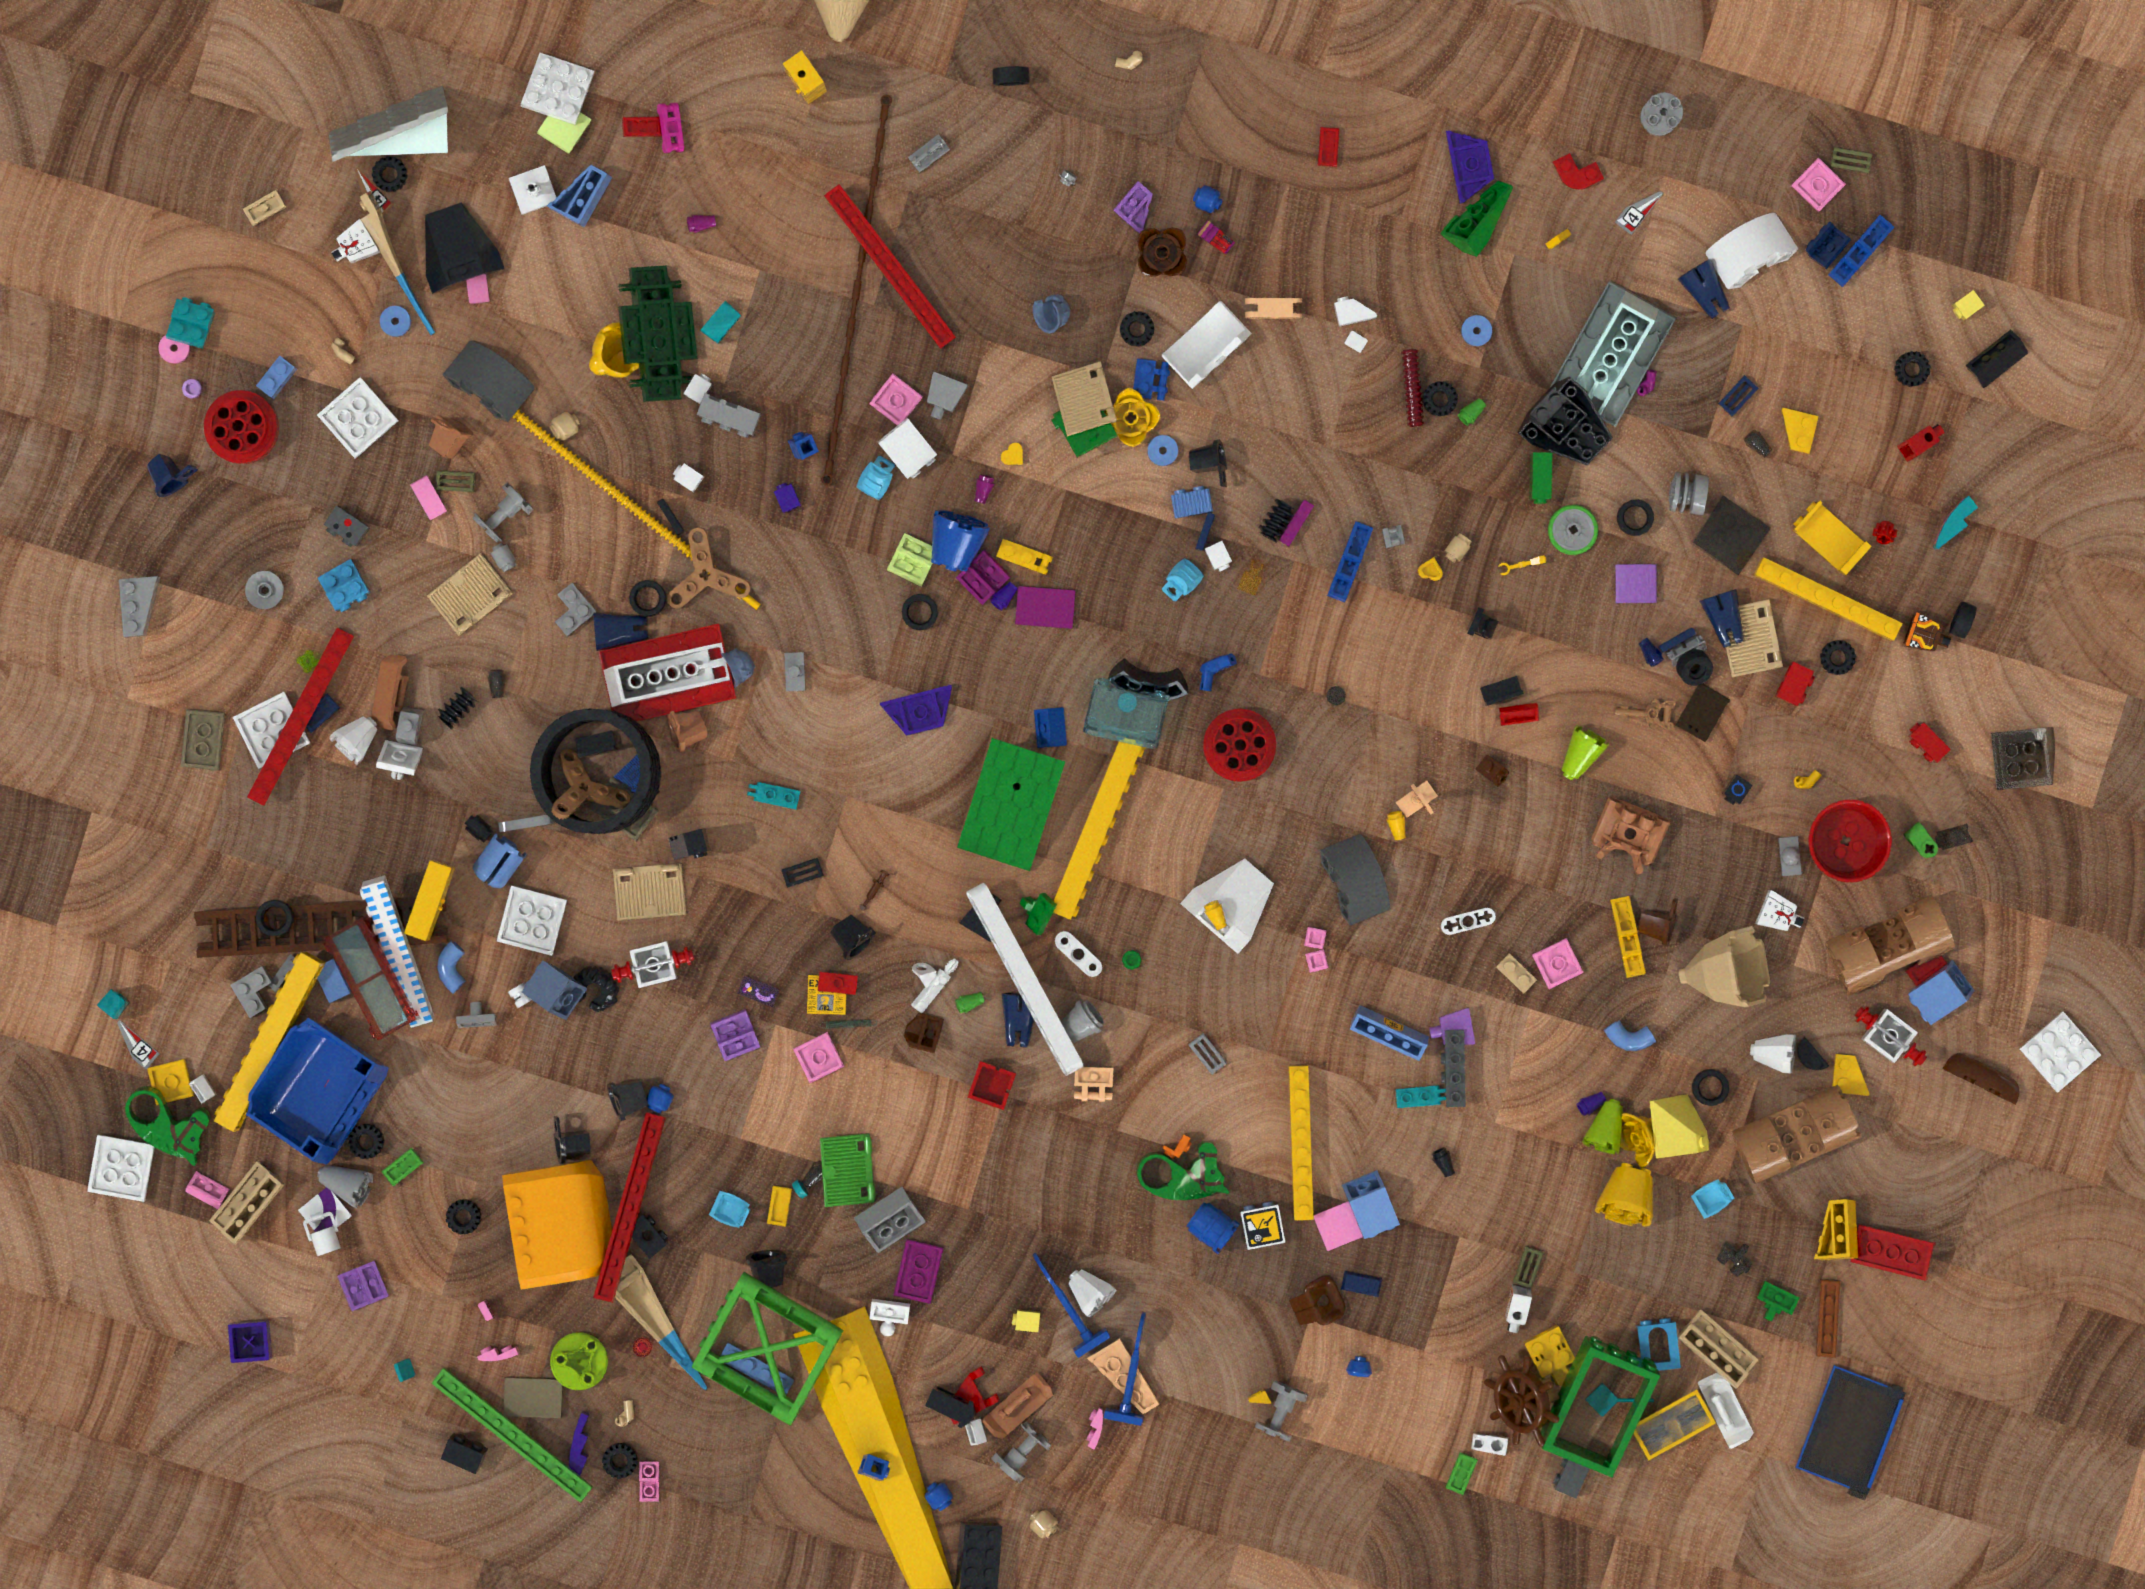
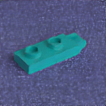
(775, 795)
(1419, 1096)

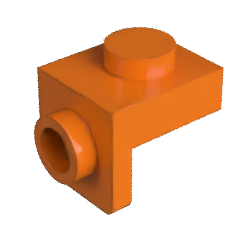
(1183, 1145)

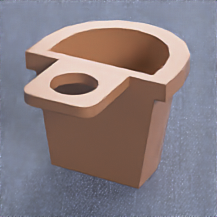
(448, 436)
(686, 729)

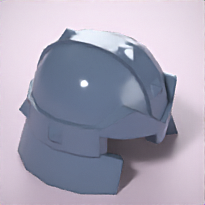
(1051, 313)
(740, 665)

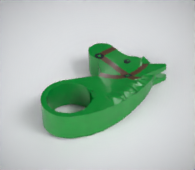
(173, 1137)
(1189, 1183)

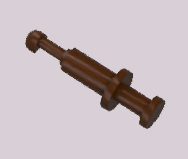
(874, 889)

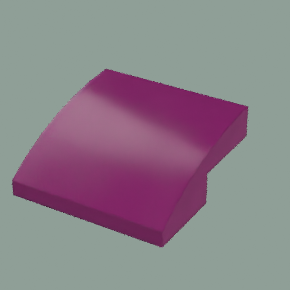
(983, 577)

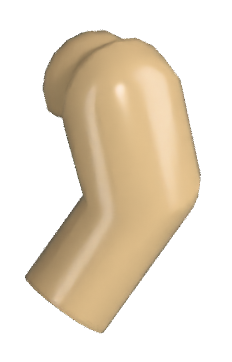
(1130, 63)
(341, 353)
(627, 1415)

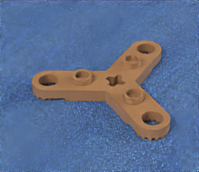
(695, 583)
(578, 778)

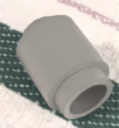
(503, 557)

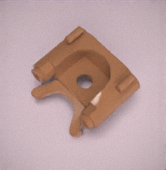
(1618, 817)

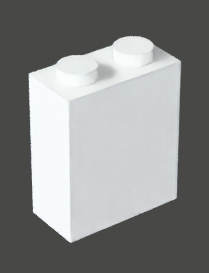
(907, 449)

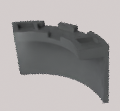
(490, 378)
(1358, 878)

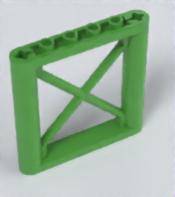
(713, 1365)

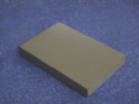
(202, 739)
(636, 829)
(532, 1397)

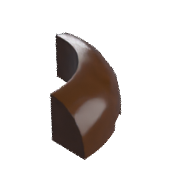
(1984, 1075)

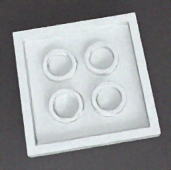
(557, 88)
(357, 417)
(263, 725)
(531, 920)
(2059, 1051)
(121, 1168)

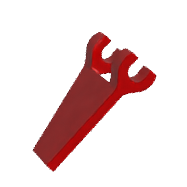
(969, 1391)

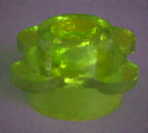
(307, 656)

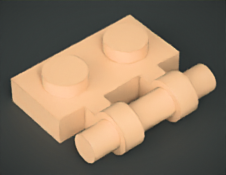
(1094, 1077)

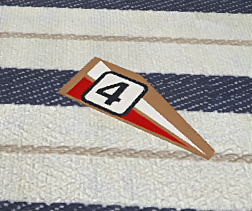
(367, 186)

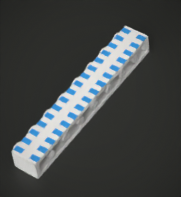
(396, 945)

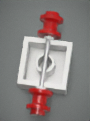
(653, 964)
(1889, 1035)

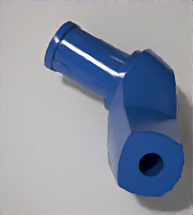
(1212, 667)

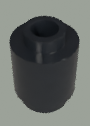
(478, 828)

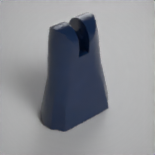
(1705, 288)
(1724, 616)
(617, 629)
(1016, 1019)

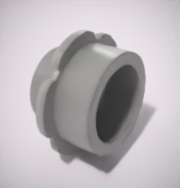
(1067, 178)

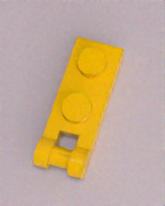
(1023, 556)

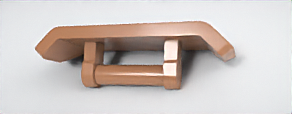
(387, 690)
(1017, 1406)

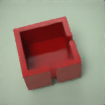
(991, 1085)

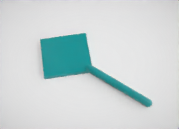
(1603, 1399)

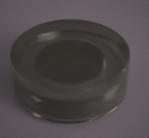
(1336, 695)

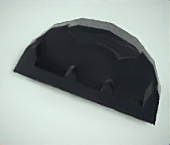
(1809, 1056)

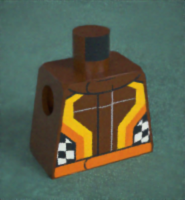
(1925, 634)

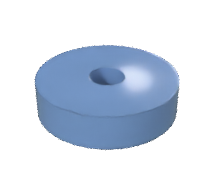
(391, 313)
(1476, 339)
(1162, 459)

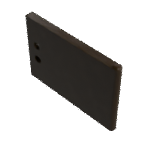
(1702, 712)

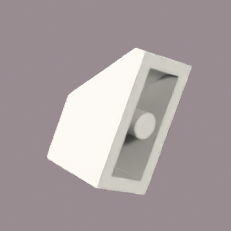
(1351, 311)

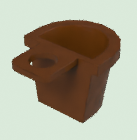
(1659, 924)

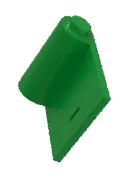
(1086, 440)

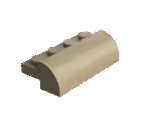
(246, 1202)
(1717, 1348)

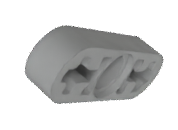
(525, 823)

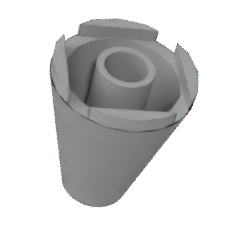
(346, 1183)

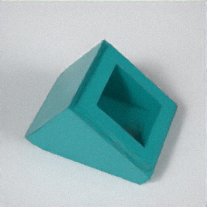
(404, 1369)

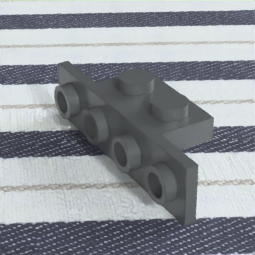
(1454, 1068)

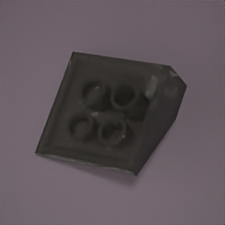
(1730, 535)
(2024, 758)

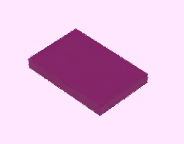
(1045, 607)
(918, 1271)

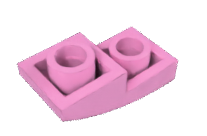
(428, 497)
(490, 1354)
(1096, 1421)
(649, 1481)

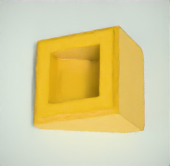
(1260, 1397)

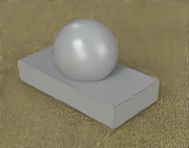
(1789, 856)

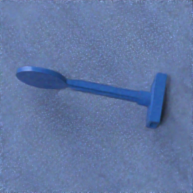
(1089, 1340)
(1124, 1413)

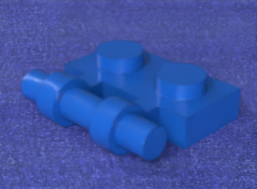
(1145, 376)

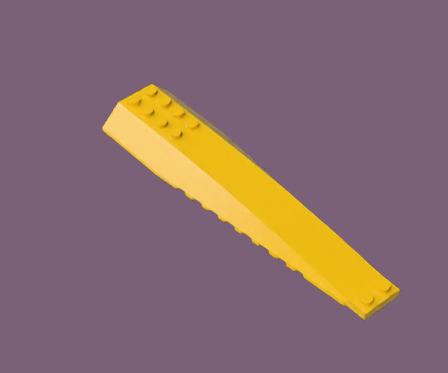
(868, 1419)

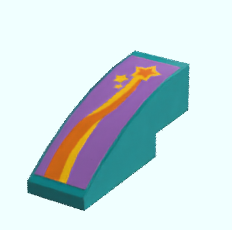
(1954, 521)

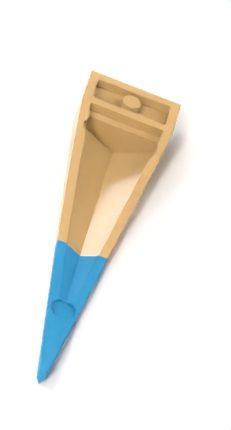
(377, 229)
(642, 1303)

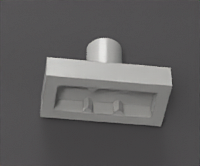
(794, 671)
(476, 1018)

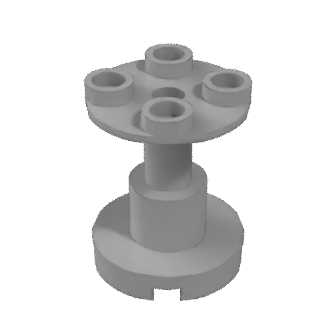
(1661, 114)
(508, 508)
(1284, 1403)
(1017, 1457)

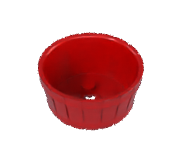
(1868, 844)

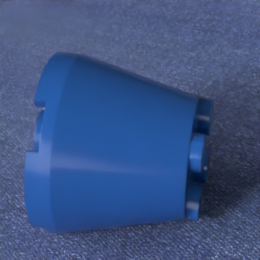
(956, 539)

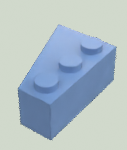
(581, 196)

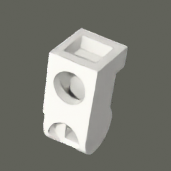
(1490, 1443)

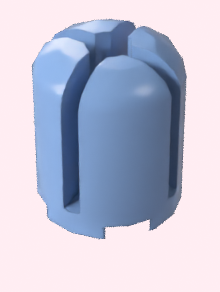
(498, 862)

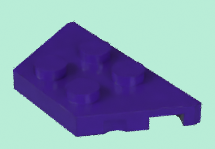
(1470, 164)
(920, 710)

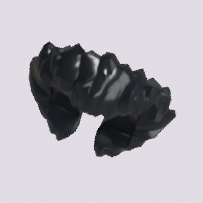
(606, 982)

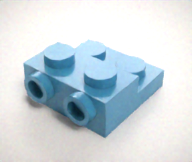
(344, 586)

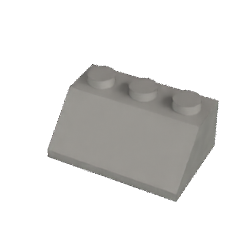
(889, 1220)

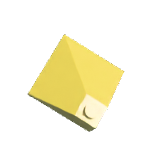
(1677, 1127)

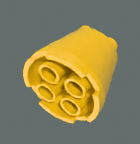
(1628, 1196)

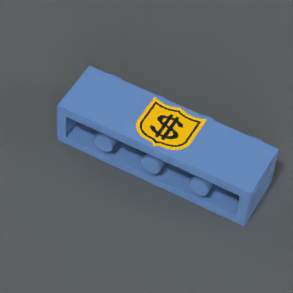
(1389, 1032)

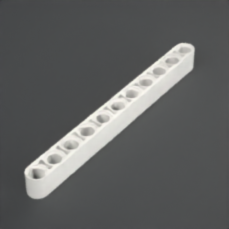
(1024, 979)

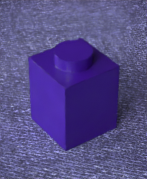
(787, 497)

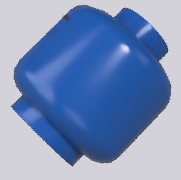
(1207, 199)
(659, 1098)
(938, 1496)

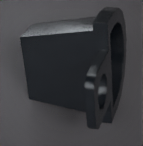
(1209, 459)
(852, 936)
(626, 1098)
(570, 1144)
(767, 1266)

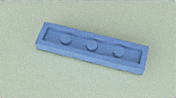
(756, 1369)

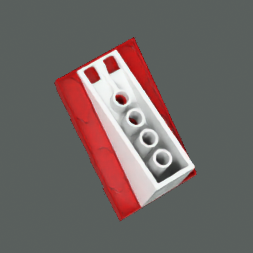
(667, 674)

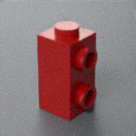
(1928, 742)

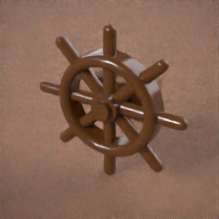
(1531, 1397)

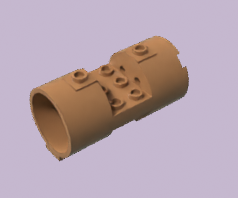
(1913, 935)
(1796, 1134)

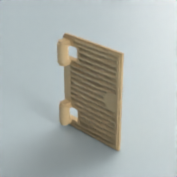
(1083, 398)
(469, 594)
(1759, 640)
(649, 892)

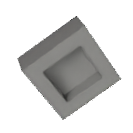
(1393, 536)

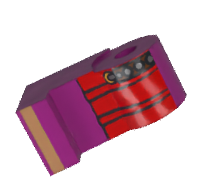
(1216, 237)

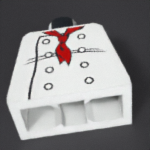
(355, 244)
(1778, 913)

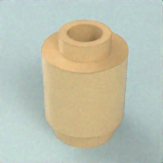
(1457, 548)

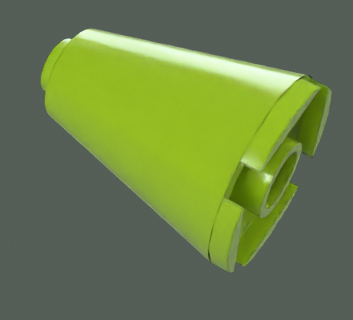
(1582, 752)
(1606, 1128)

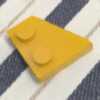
(1799, 429)
(1848, 1075)

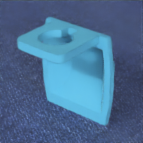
(875, 479)
(1183, 578)
(1712, 1198)
(730, 1209)

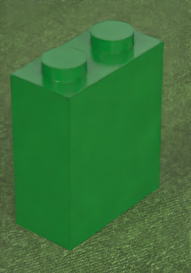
(1540, 477)

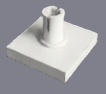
(533, 189)
(399, 758)

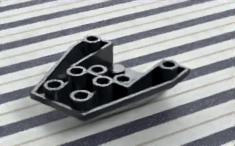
(457, 248)
(1566, 423)

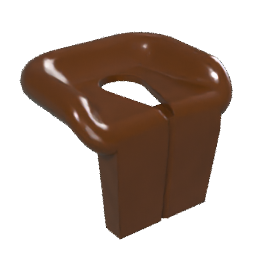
(1306, 1305)

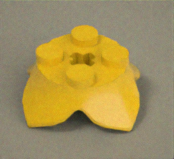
(1146, 417)
(1638, 1137)

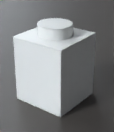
(697, 387)
(687, 477)
(1218, 556)

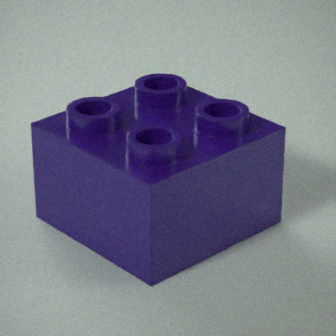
(250, 1341)

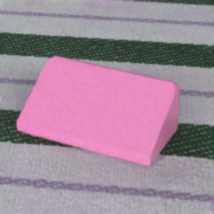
(478, 289)
(207, 1190)

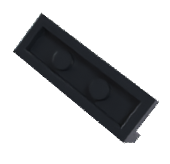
(1997, 358)

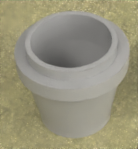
(1082, 1021)

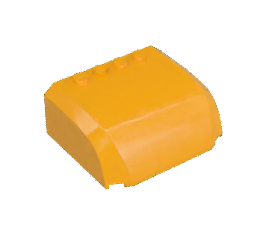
(558, 1222)

